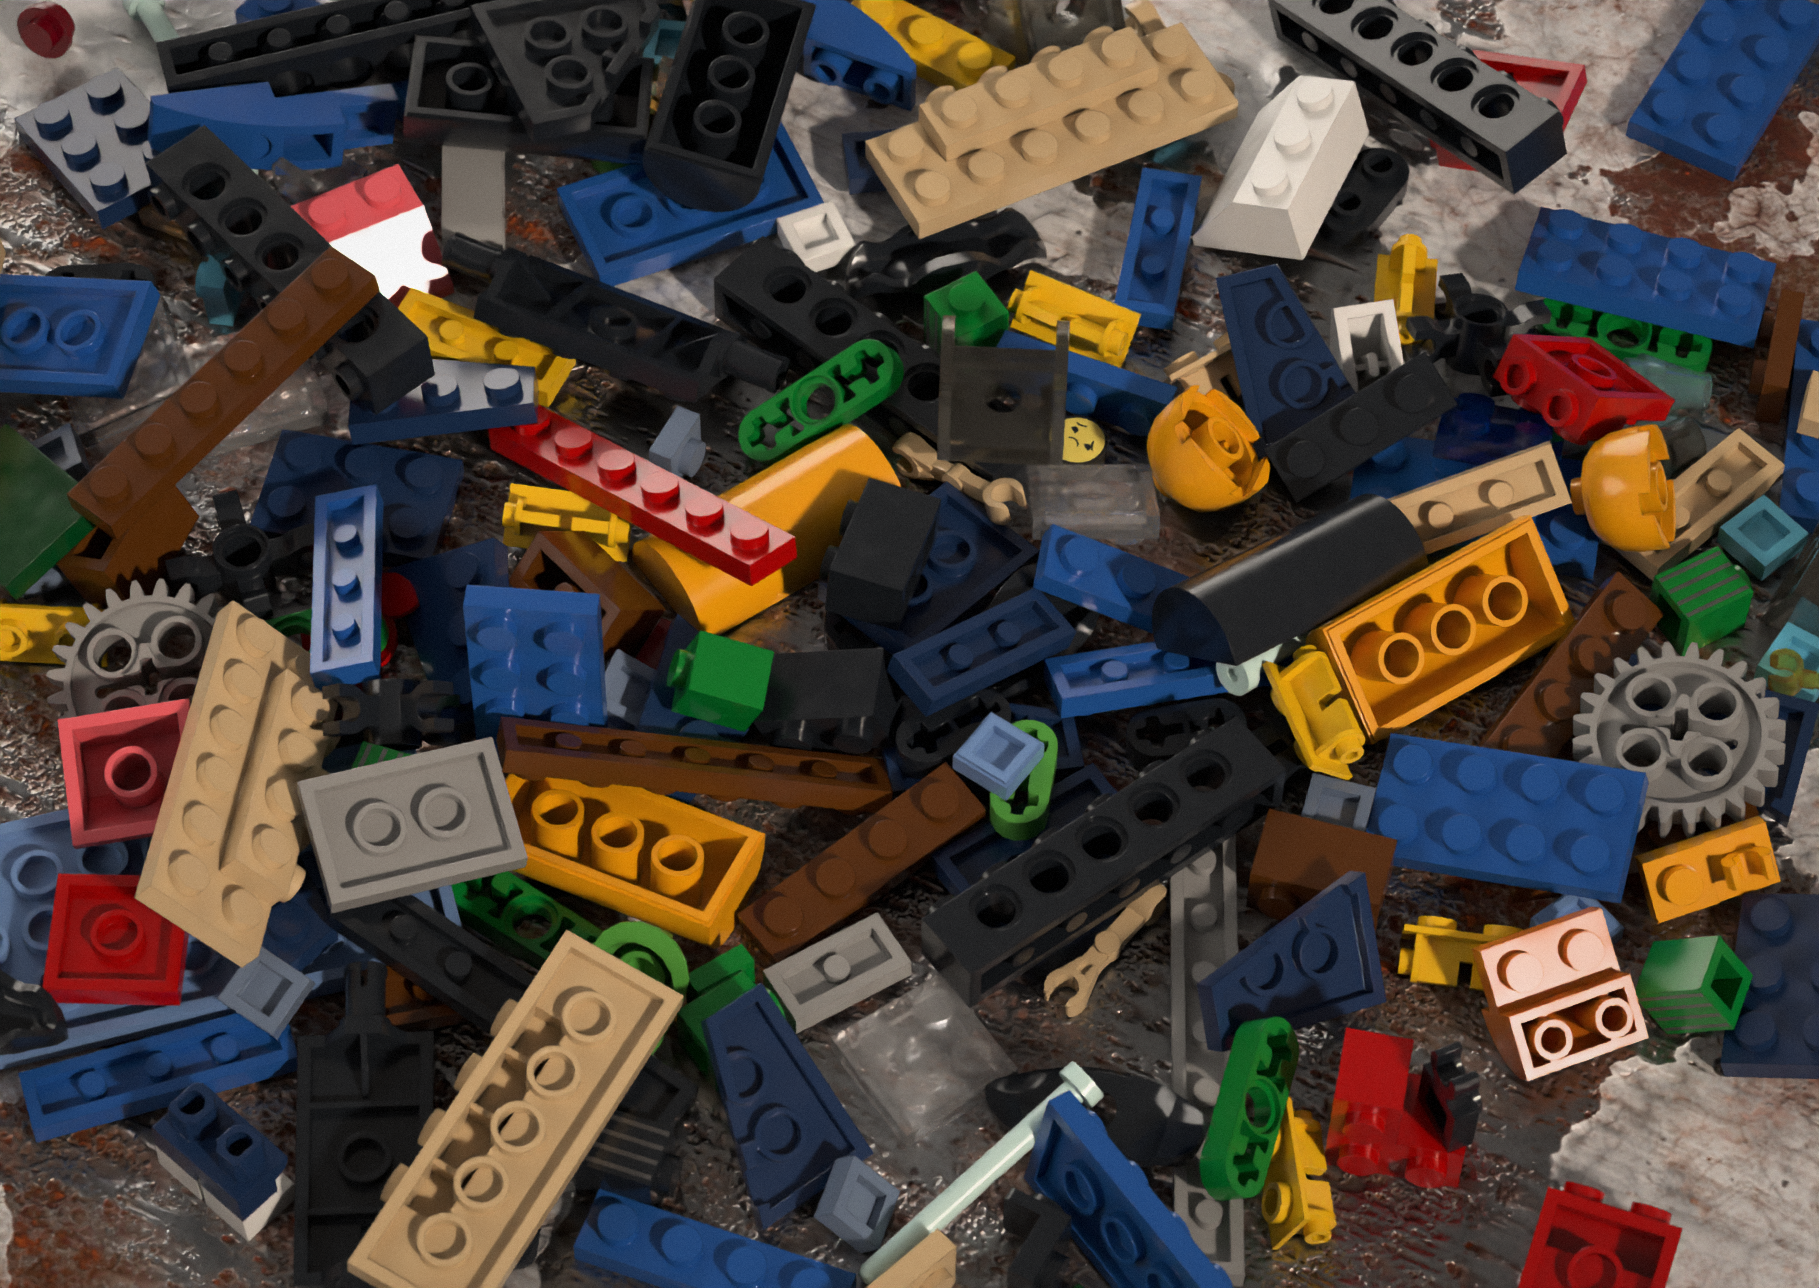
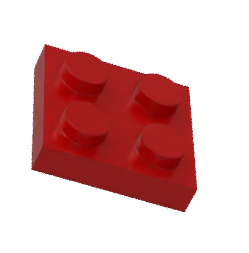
(111, 945)

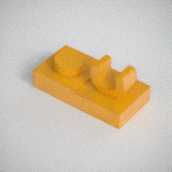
(1707, 869)

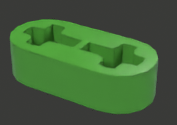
(1038, 785)

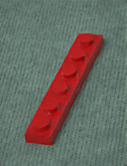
(647, 496)

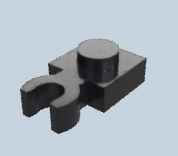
(1450, 1096)

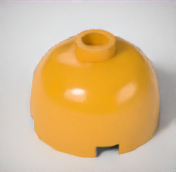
(1205, 452)
(1627, 490)

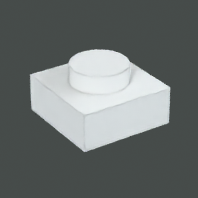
(817, 236)

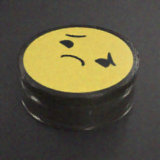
(1084, 441)

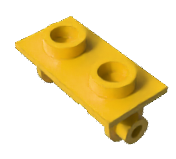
(1408, 280)
(1096, 325)
(548, 509)
(33, 630)
(1324, 735)
(1441, 949)
(1290, 1199)

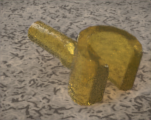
(1802, 678)

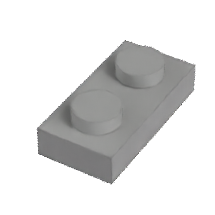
(837, 972)

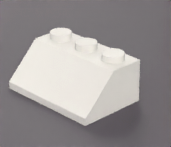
(1287, 171)

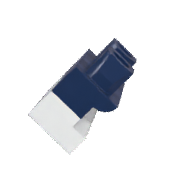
(223, 1160)

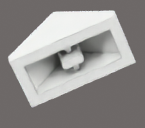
(1366, 341)

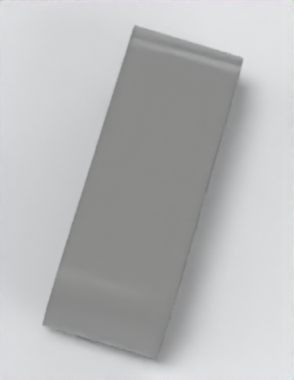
(473, 195)

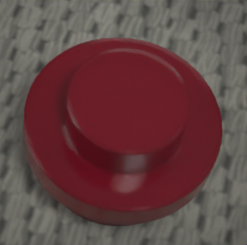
(46, 29)

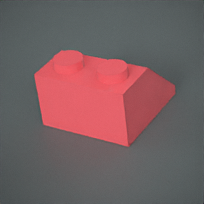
(383, 230)
(119, 769)

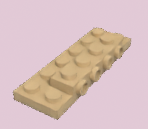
(1048, 124)
(232, 801)
(517, 1124)

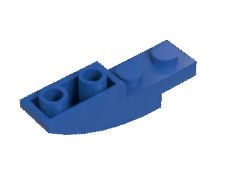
(858, 55)
(260, 128)

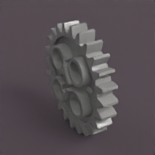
(143, 626)
(1687, 692)

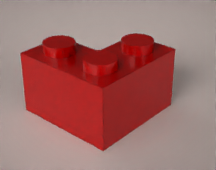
(1380, 1121)

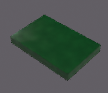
(34, 514)

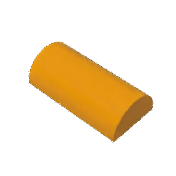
(798, 495)
(1445, 629)
(639, 854)

